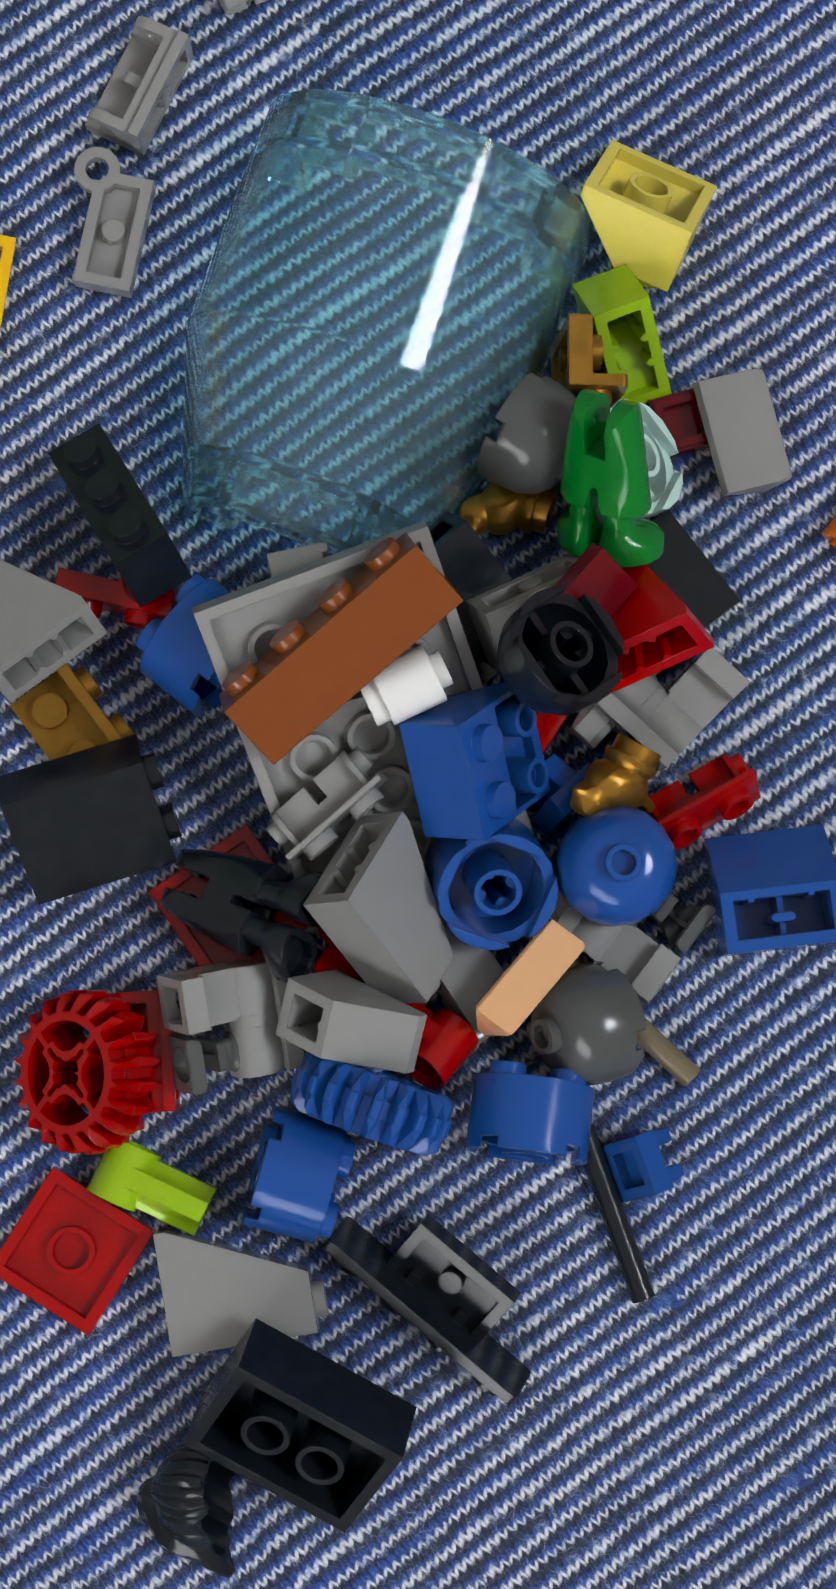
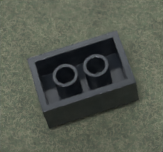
(301, 1425)

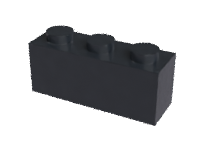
(120, 515)

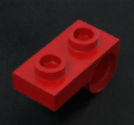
(115, 597)

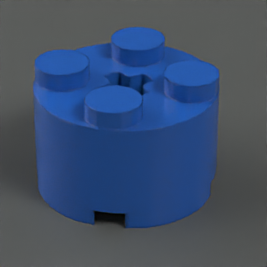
(176, 652)
(489, 909)
(530, 1114)
(297, 1176)

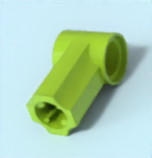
(139, 1180)

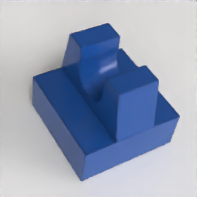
(556, 803)
(639, 1165)

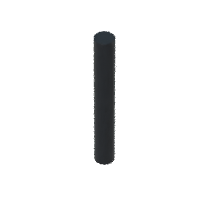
(616, 1221)

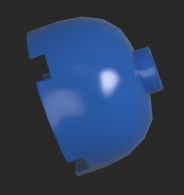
(616, 866)

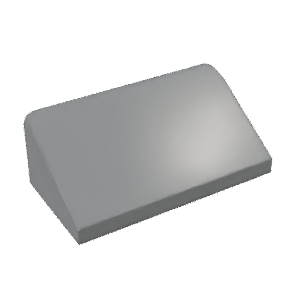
(742, 432)

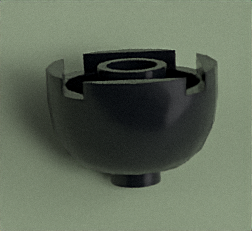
(559, 652)

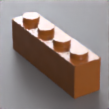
(337, 647)

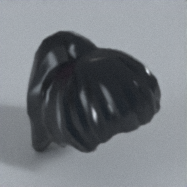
(191, 1508)

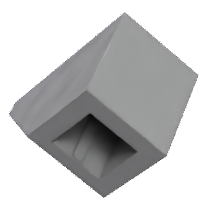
(350, 1022)

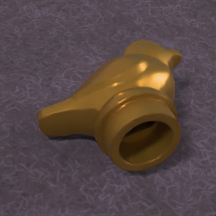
(504, 510)
(617, 779)

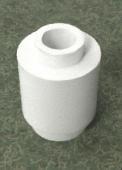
(407, 686)

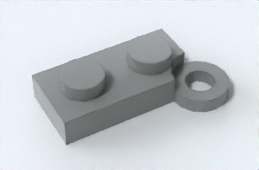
(113, 225)

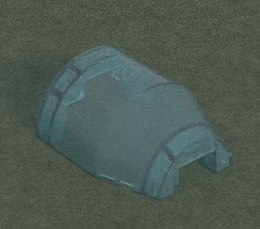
(368, 318)

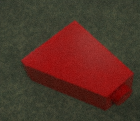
(655, 629)

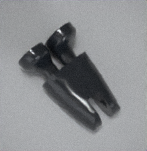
(242, 907)

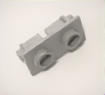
(347, 792)

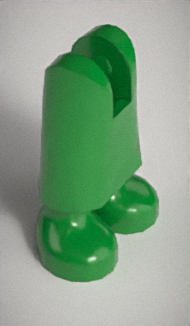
(607, 482)

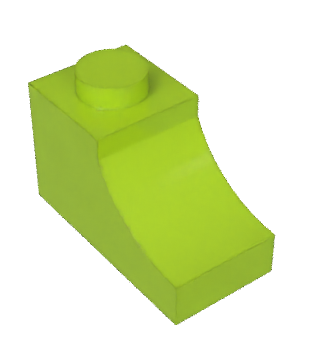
(627, 329)

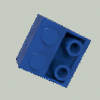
(474, 763)
(772, 890)

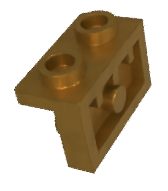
(578, 354)
(65, 715)

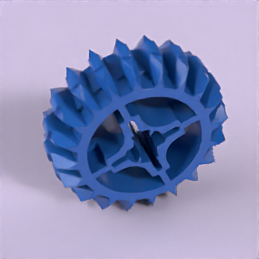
(372, 1104)

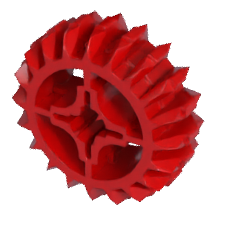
(103, 1072)

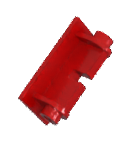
(724, 792)

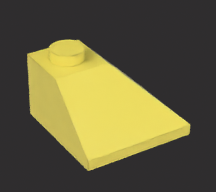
(645, 212)

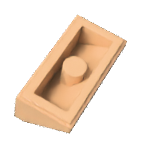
(527, 980)

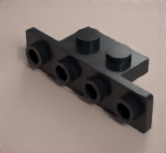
(442, 1293)

